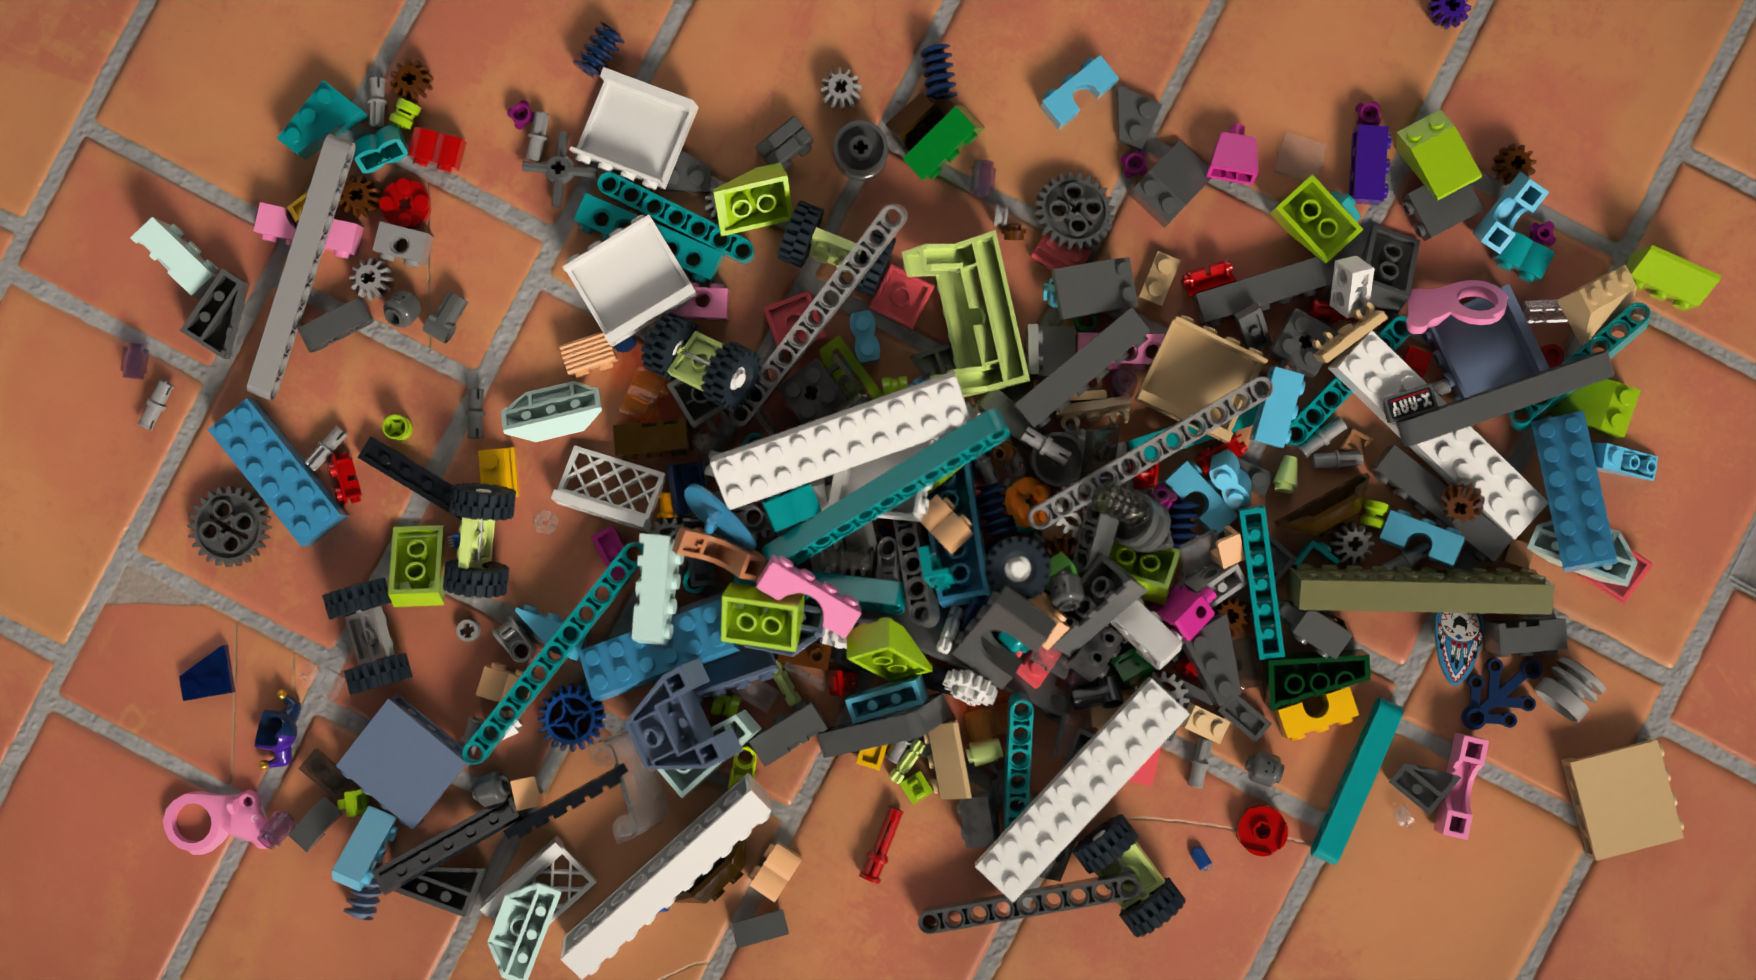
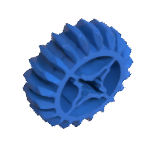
(574, 728)

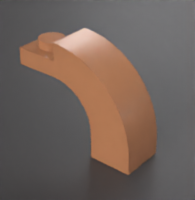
(720, 551)

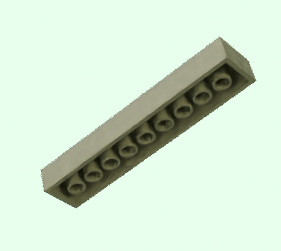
(1420, 590)

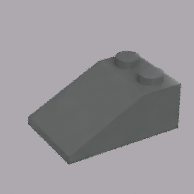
(1171, 184)
(1394, 266)
(1095, 288)

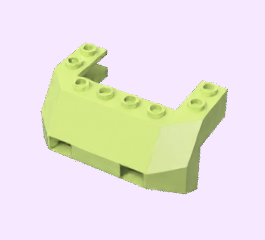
(975, 310)

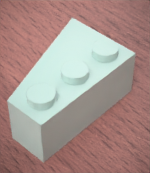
(177, 256)

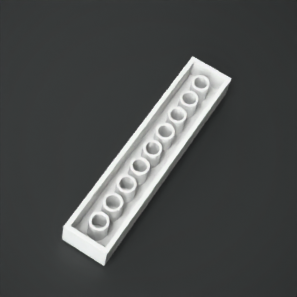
(1377, 372)
(840, 441)
(1081, 789)
(665, 876)

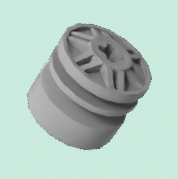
(1570, 689)

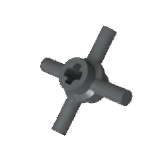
(566, 175)

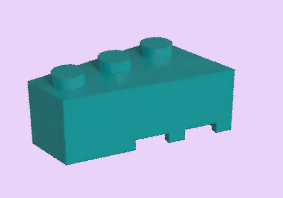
(320, 115)

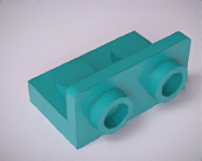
(932, 570)

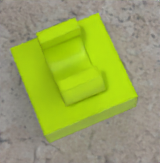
(916, 787)
(355, 802)

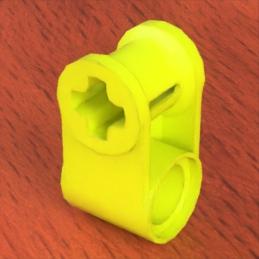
(741, 768)

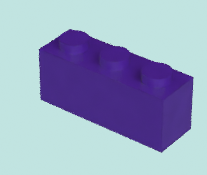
(1369, 164)

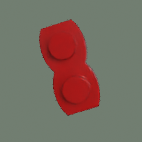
(436, 149)

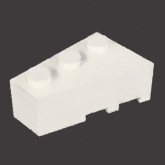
(1147, 634)

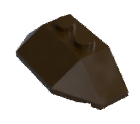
(1329, 509)
(712, 883)

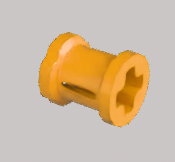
(665, 506)

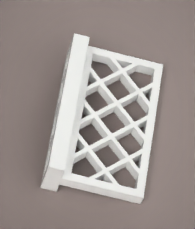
(604, 509)
(536, 866)

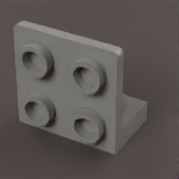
(1048, 348)

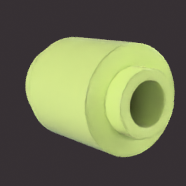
(984, 751)

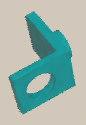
(1321, 549)

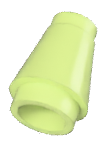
(1287, 475)

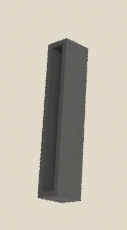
(1264, 289)
(1082, 368)
(1424, 491)

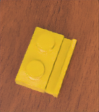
(499, 468)

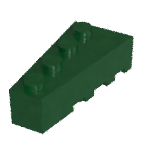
(1310, 674)

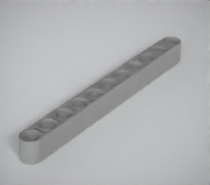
(301, 267)
(825, 307)
(1161, 449)

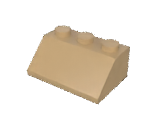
(1598, 302)
(948, 761)

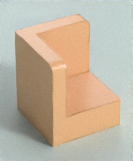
(1229, 549)
(526, 793)

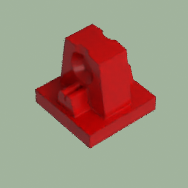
(1417, 360)
(1146, 478)
(1185, 669)
(840, 682)

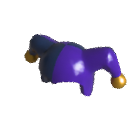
(278, 731)

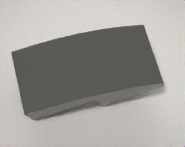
(315, 824)
(760, 928)

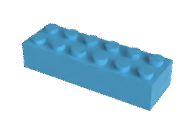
(278, 472)
(1574, 492)
(969, 560)
(626, 665)

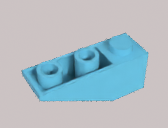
(1624, 461)
(546, 627)

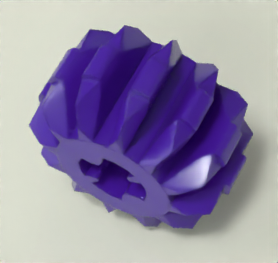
(1447, 17)

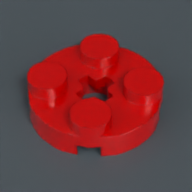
(391, 203)
(1268, 843)

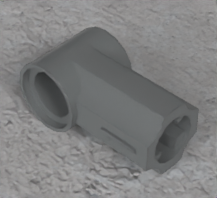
(443, 321)

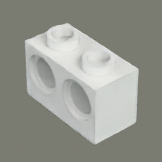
(1351, 285)

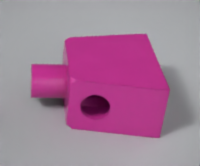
(1234, 157)
(1188, 612)

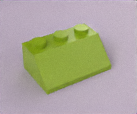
(1671, 277)
(760, 619)

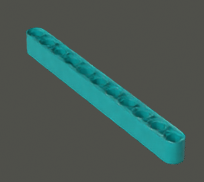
(890, 488)
(545, 659)

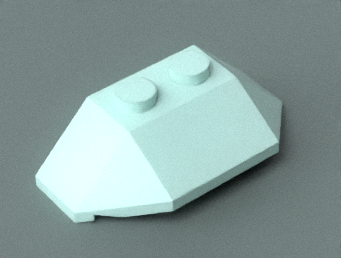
(552, 411)
(1545, 545)
(521, 929)

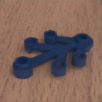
(1497, 696)

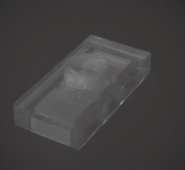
(1543, 311)

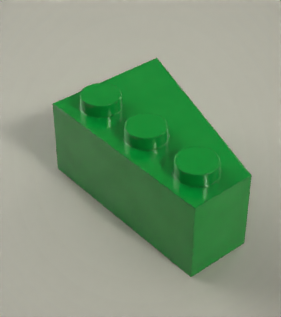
(943, 143)

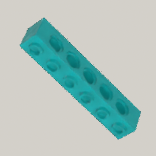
(592, 208)
(1261, 581)

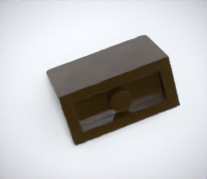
(915, 120)

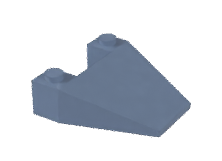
(672, 727)

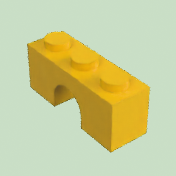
(1337, 707)

